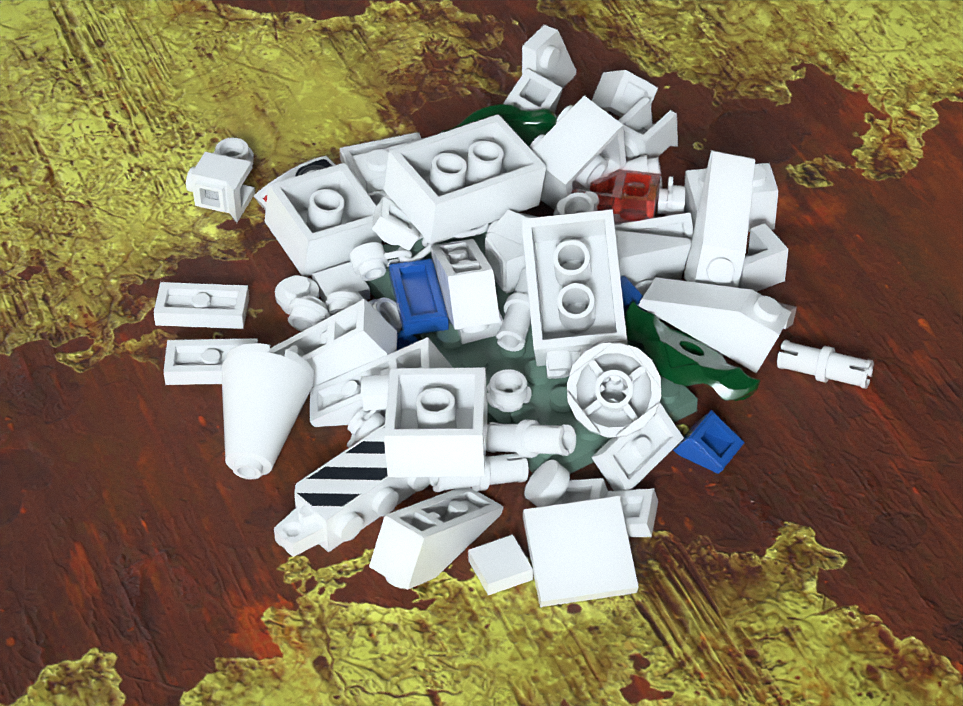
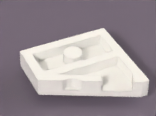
(548, 56)

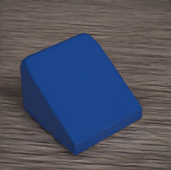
(709, 443)

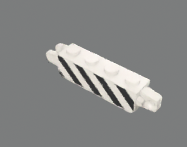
(344, 497)

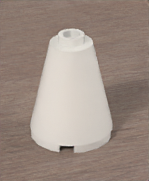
(260, 405)

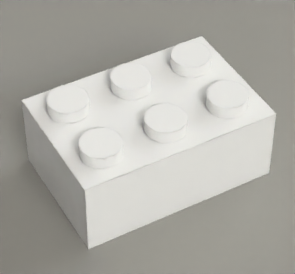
(464, 178)
(573, 282)

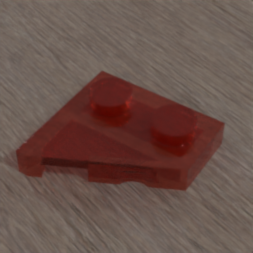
(627, 193)

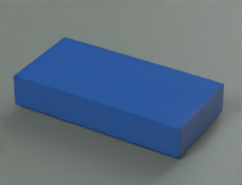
(418, 297)

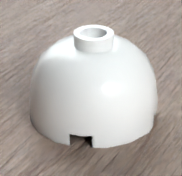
(614, 390)

